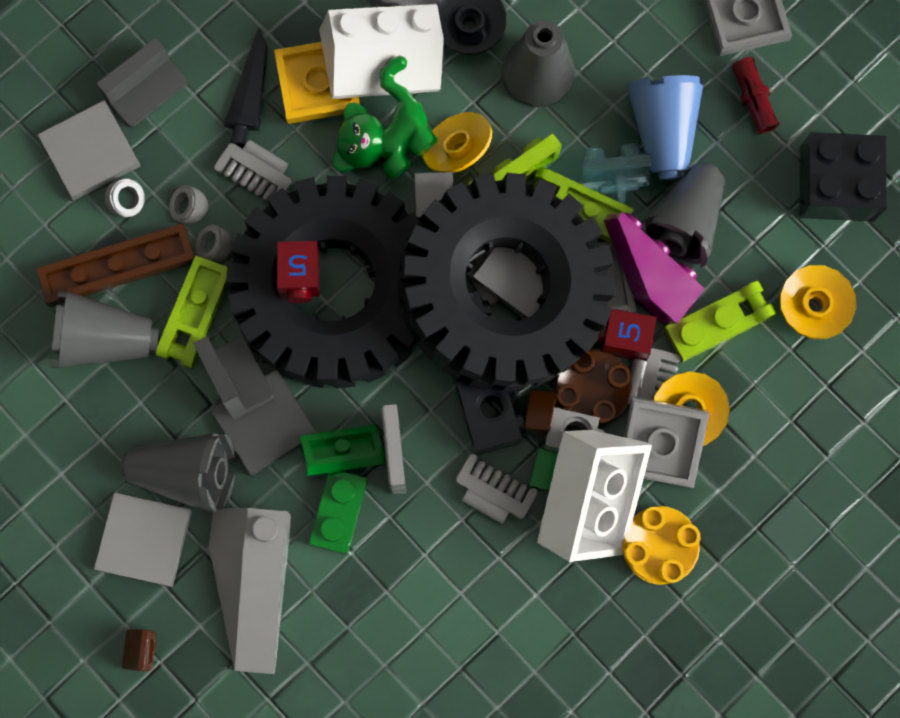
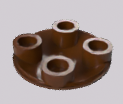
(595, 386)

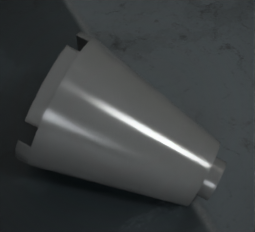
(539, 66)
(689, 215)
(98, 333)
(184, 469)

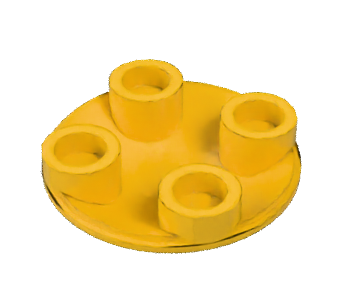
(661, 545)

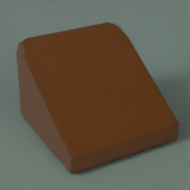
(540, 412)
(139, 650)

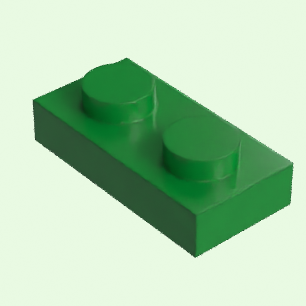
(342, 450)
(338, 512)

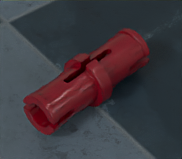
(755, 95)

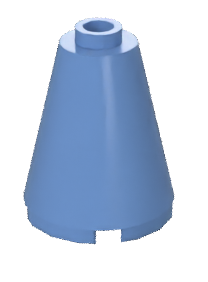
(667, 120)

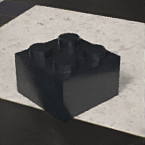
(843, 176)

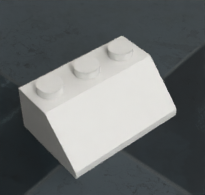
(364, 39)
(593, 494)

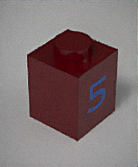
(298, 270)
(628, 335)

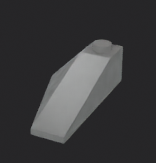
(250, 571)

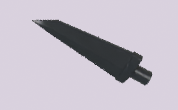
(247, 101)

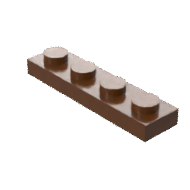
(117, 264)

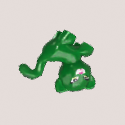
(366, 140)

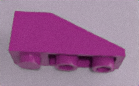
(653, 276)

